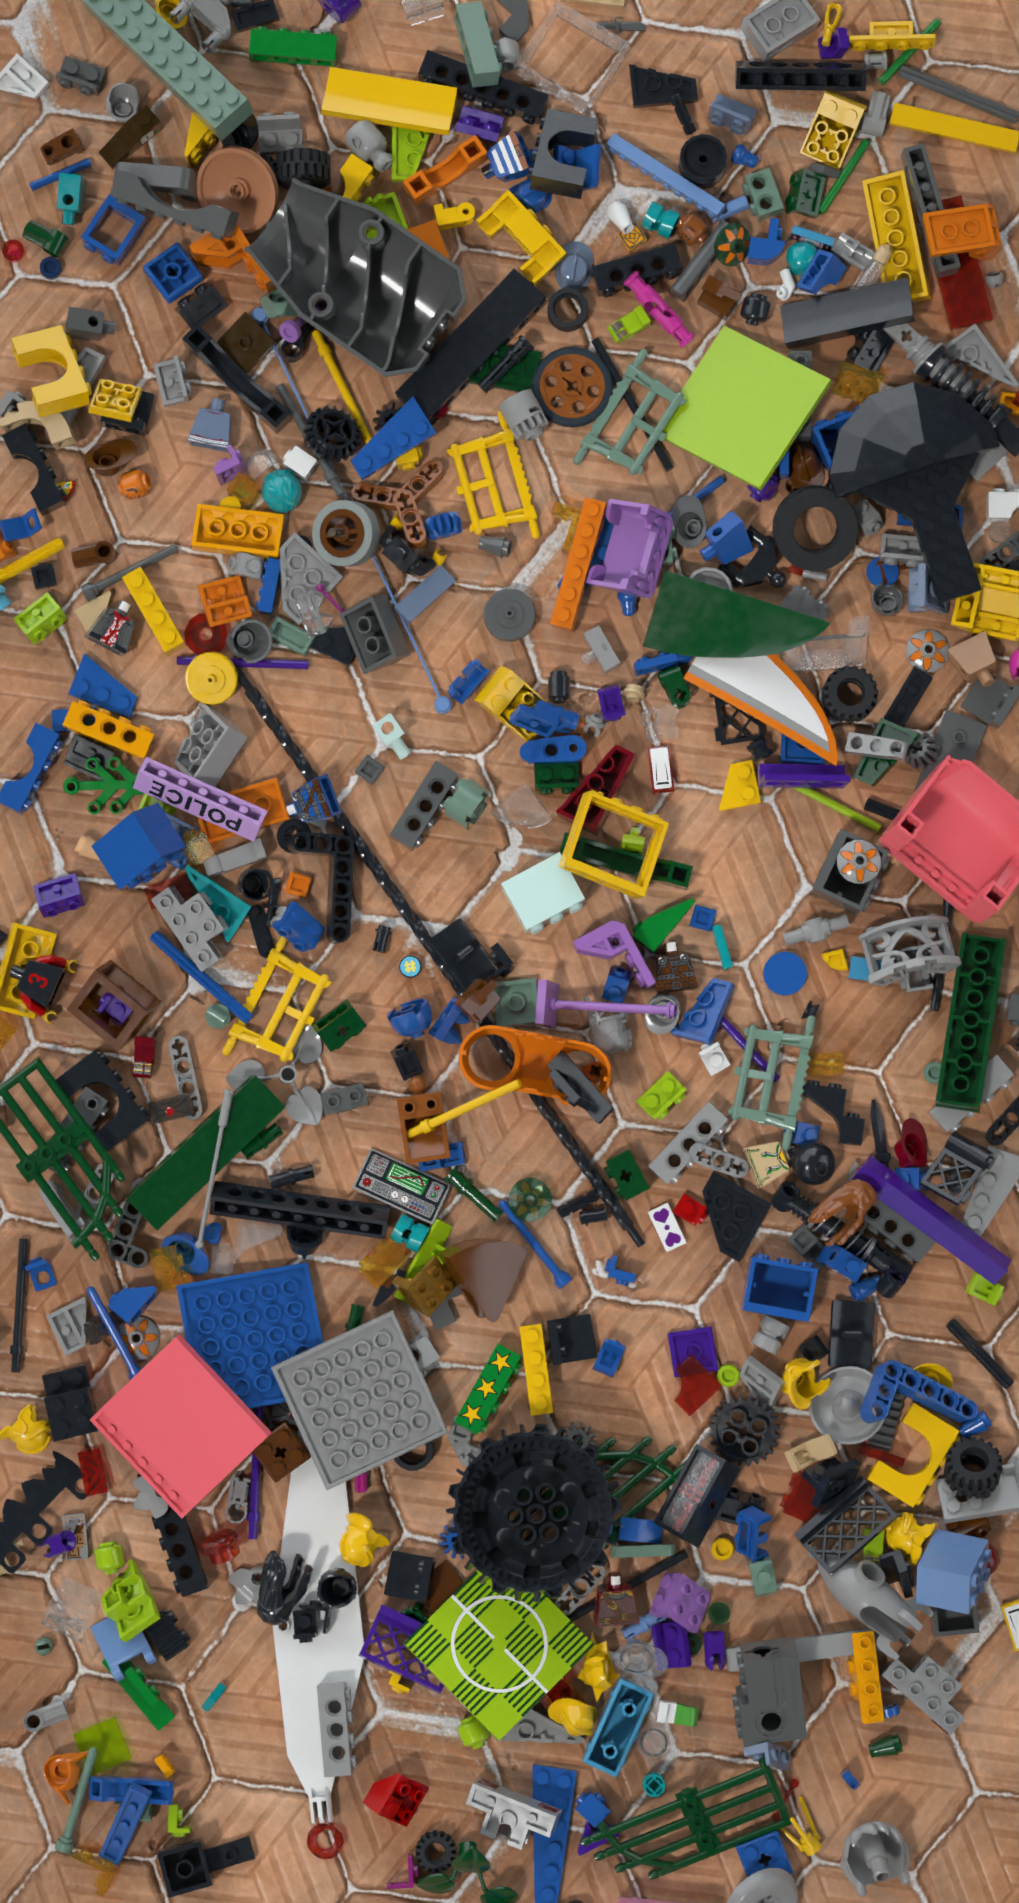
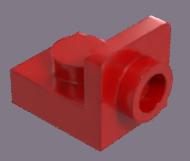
(690, 1210)

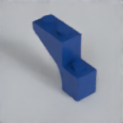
(114, 1788)

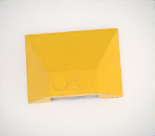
(994, 607)

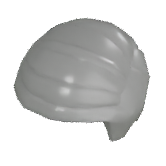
(122, 102)

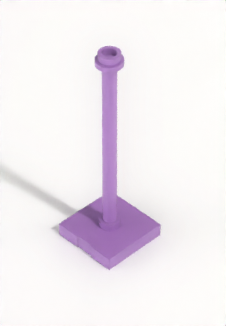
(548, 1005)

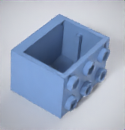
(952, 1571)

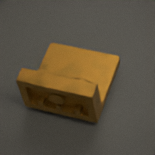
(427, 1288)

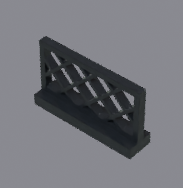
(832, 1512)

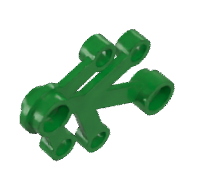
(109, 785)

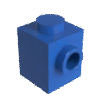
(592, 1807)

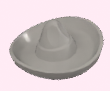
(840, 1406)
(766, 1886)

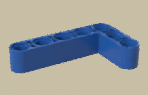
(915, 1391)

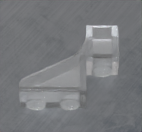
(248, 1236)

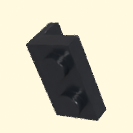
(897, 1571)

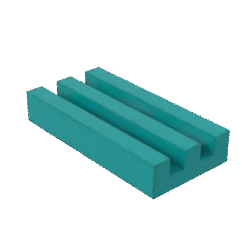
(722, 947)

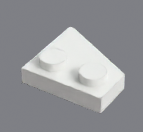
(22, 79)

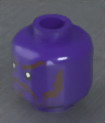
(767, 492)

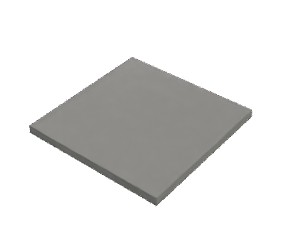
(359, 1400)

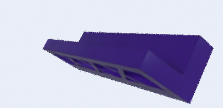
(802, 776)

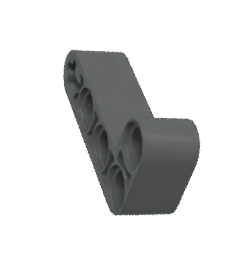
(164, 178)
(127, 1241)

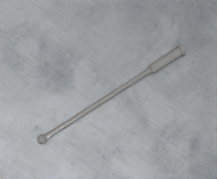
(223, 1119)

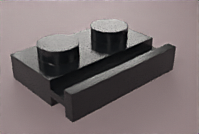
(81, 750)

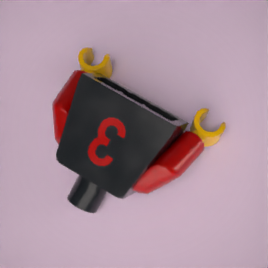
(41, 982)

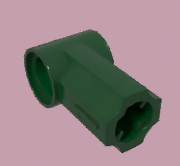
(50, 240)

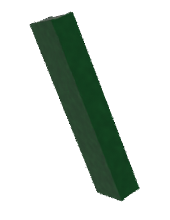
(970, 1023)
(190, 1163)

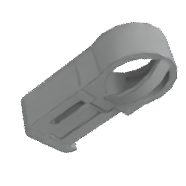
(238, 1495)

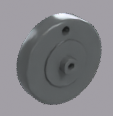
(509, 615)

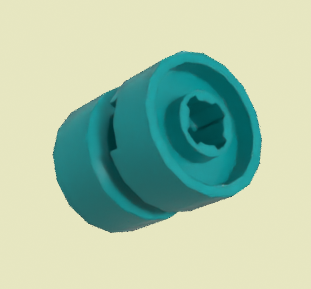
(660, 220)
(416, 1237)

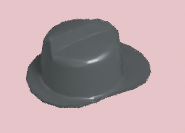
(689, 521)

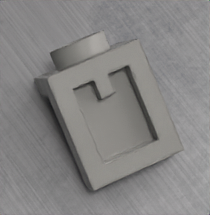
(8, 401)

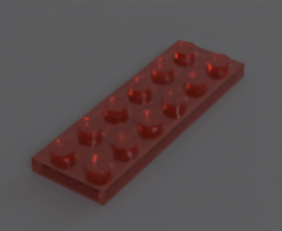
(964, 292)

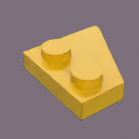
(740, 787)

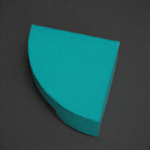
(214, 1696)

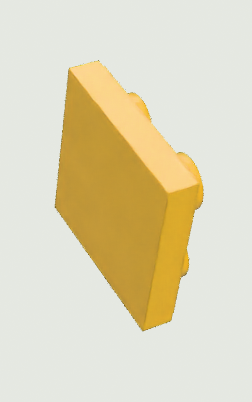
(115, 400)

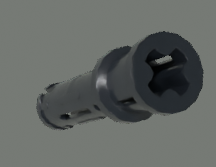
(515, 358)

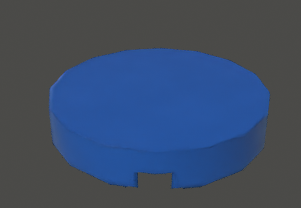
(784, 973)

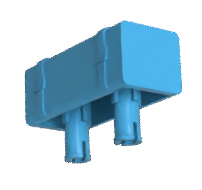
(618, 1726)

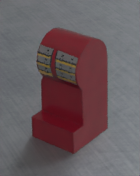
(144, 1057)

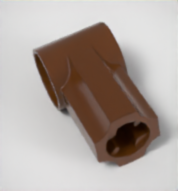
(91, 556)

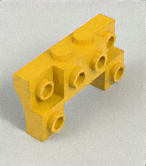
(528, 234)

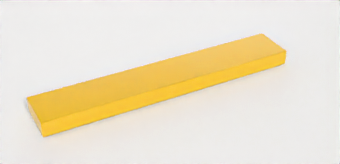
(954, 128)

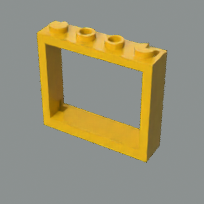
(601, 877)

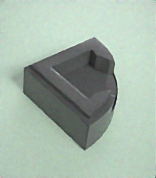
(825, 170)

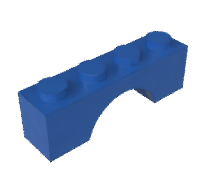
(17, 793)

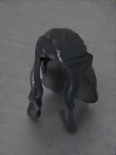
(273, 1593)

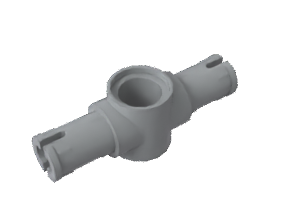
(816, 930)

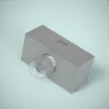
(599, 651)

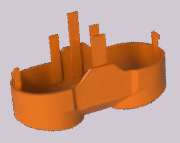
(532, 1057)

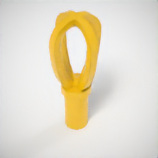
(829, 29)

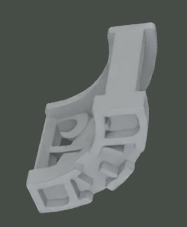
(892, 972)

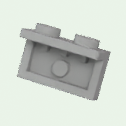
(171, 382)
(900, 549)

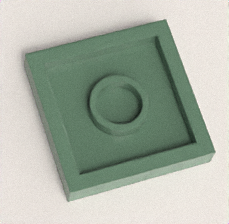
(516, 1002)

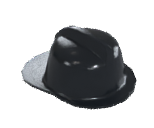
(244, 135)
(304, 1240)

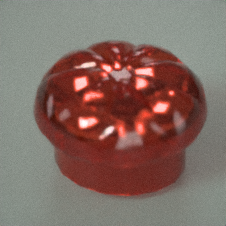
(221, 1546)

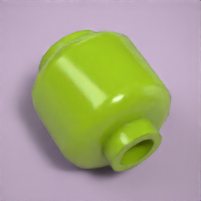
(109, 1557)
(472, 1732)

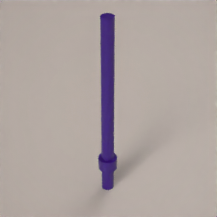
(265, 663)
(253, 1515)

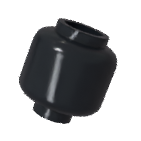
(755, 309)

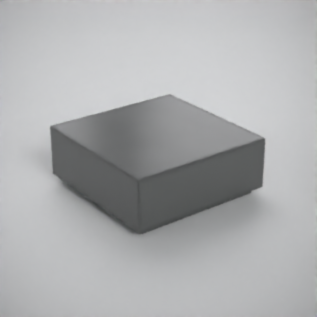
(369, 769)

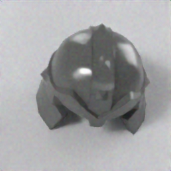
(250, 641)

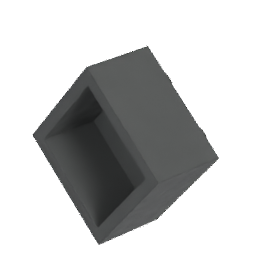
(953, 1623)

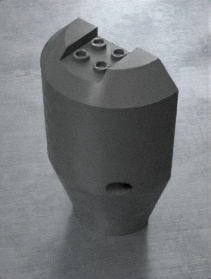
(380, 293)

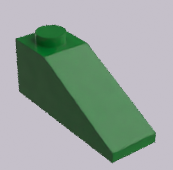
(658, 927)

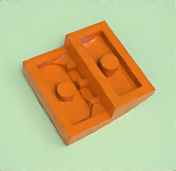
(224, 601)

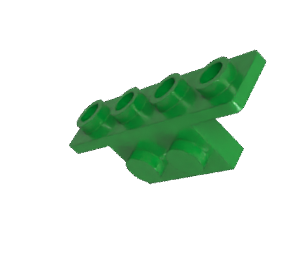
(144, 1695)

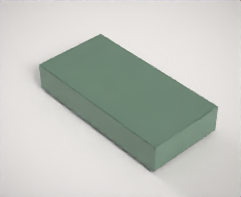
(290, 636)

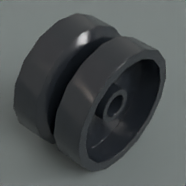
(705, 149)

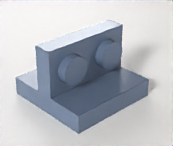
(922, 593)

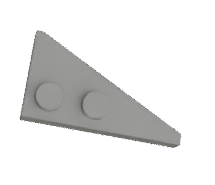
(975, 350)
(539, 1728)

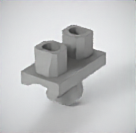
(852, 251)

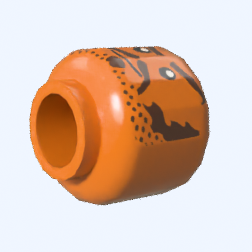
(134, 484)

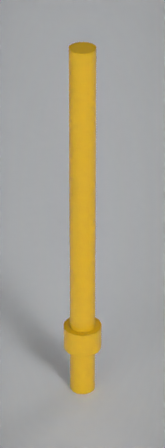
(325, 352)
(429, 1124)

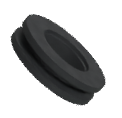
(830, 554)

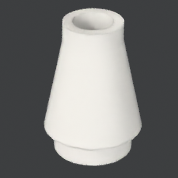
(620, 217)

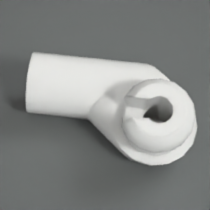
(788, 285)

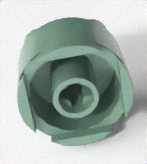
(466, 803)

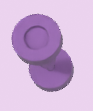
(291, 330)

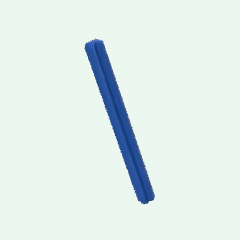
(201, 977)

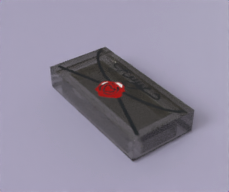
(171, 1108)

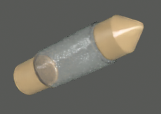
(875, 267)

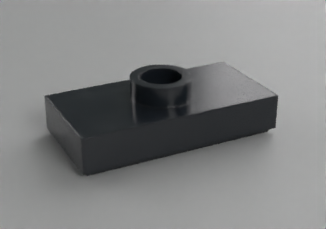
(230, 1853)

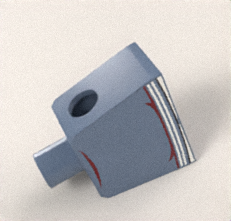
(211, 428)

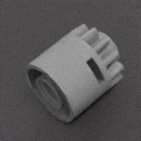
(524, 415)

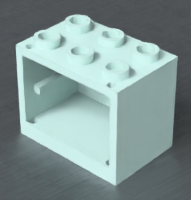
(543, 894)

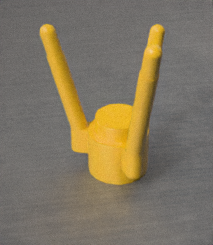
(809, 1842)

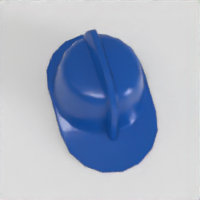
(531, 198)
(194, 1259)

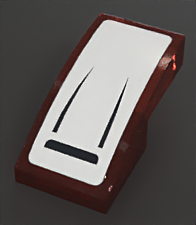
(660, 769)

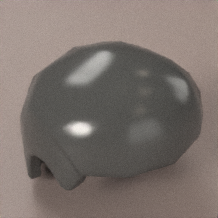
(886, 600)

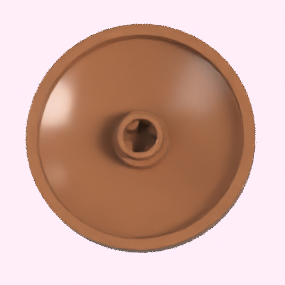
(240, 182)

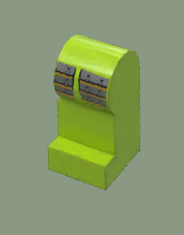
(629, 325)
(874, 1549)

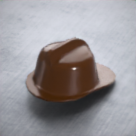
(110, 457)
(805, 468)

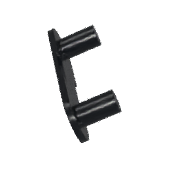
(260, 930)

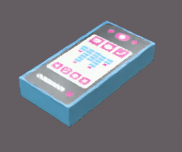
(818, 240)

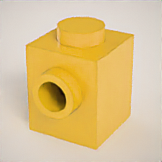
(410, 459)

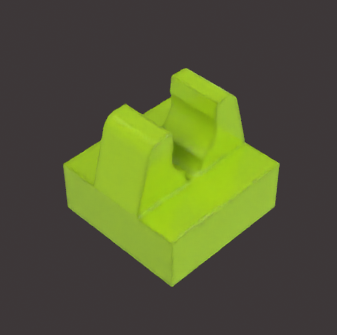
(633, 842)

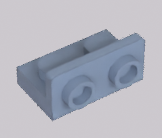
(775, 1755)

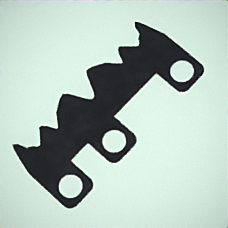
(39, 1493)

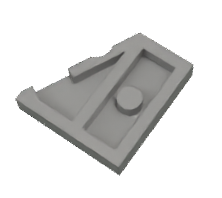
(69, 1327)
(761, 1381)

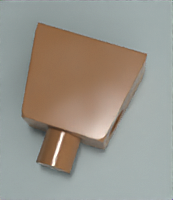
(974, 659)

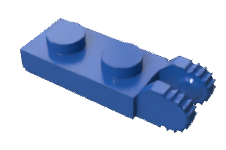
(663, 661)

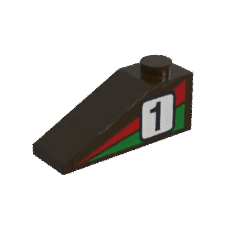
(131, 136)

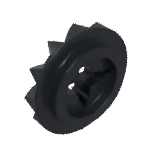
(286, 829)

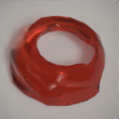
(321, 1852)

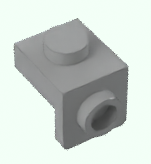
(867, 518)
(245, 565)

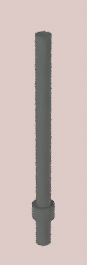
(329, 474)

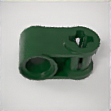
(673, 683)

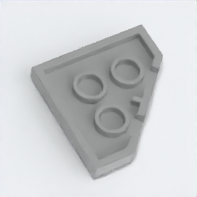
(301, 572)

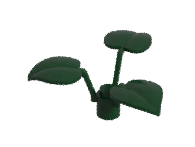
(469, 1861)

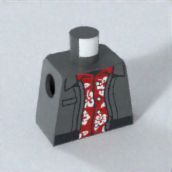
(113, 629)

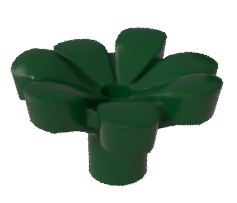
(415, 1612)

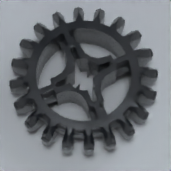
(337, 444)

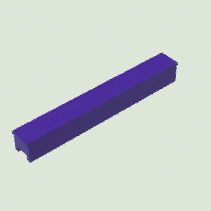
(934, 1221)

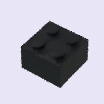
(185, 1867)

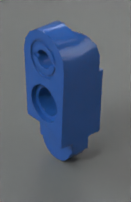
(534, 751)

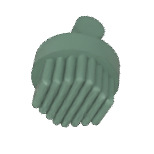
(218, 1016)

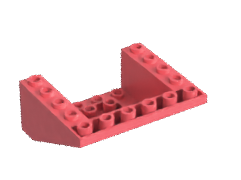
(180, 1426)

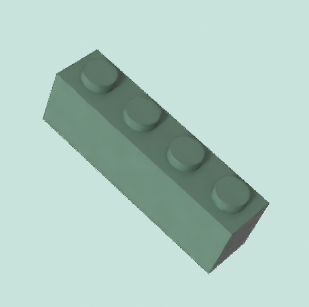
(477, 44)

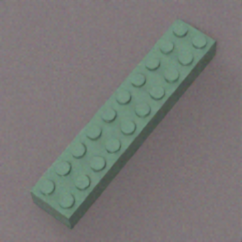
(173, 63)

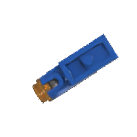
(546, 718)

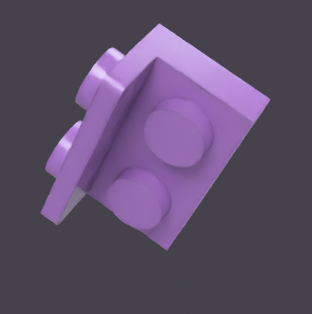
(227, 469)

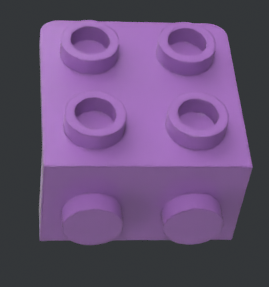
(681, 1601)

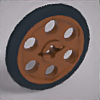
(578, 358)

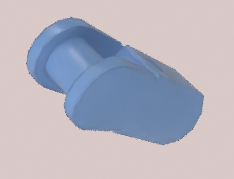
(733, 207)

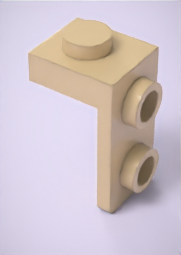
(810, 1452)

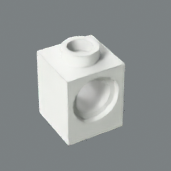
(300, 463)

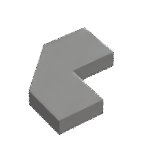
(460, 1440)

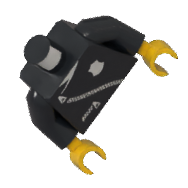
(403, 555)

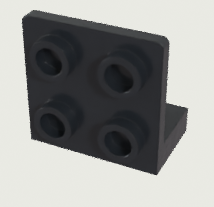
(139, 421)
(571, 1339)
(409, 1576)

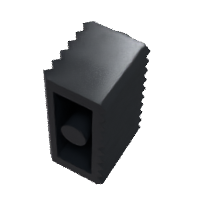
(167, 1635)

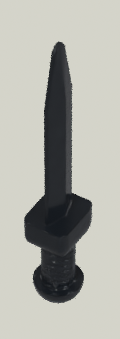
(879, 1137)

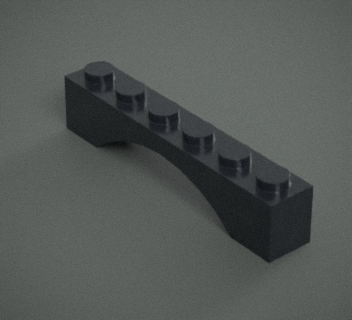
(240, 383)

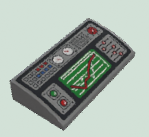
(401, 1186)

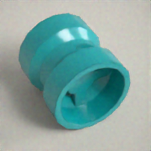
(651, 1781)

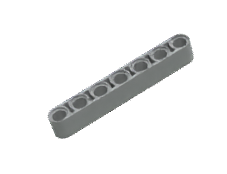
(813, 1647)

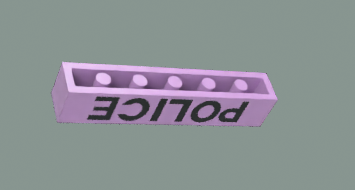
(199, 799)

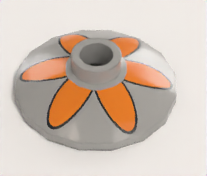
(927, 661)
(850, 869)
(149, 1338)

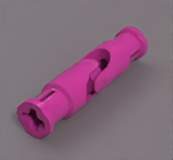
(661, 312)

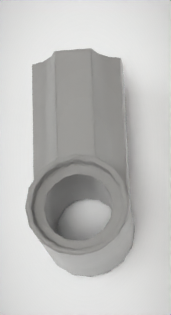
(875, 118)
(48, 1715)

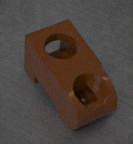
(62, 147)

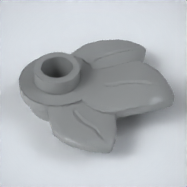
(149, 1498)
(247, 1585)

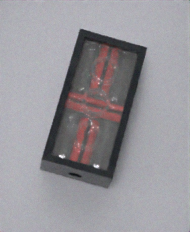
(697, 1495)

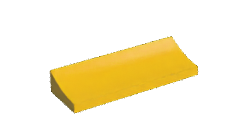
(389, 101)
(895, 224)

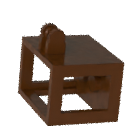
(114, 980)

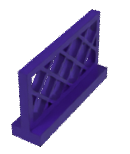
(404, 1625)

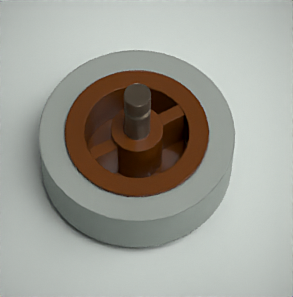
(346, 533)

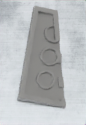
(991, 1190)

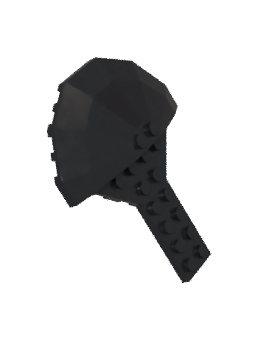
(913, 457)

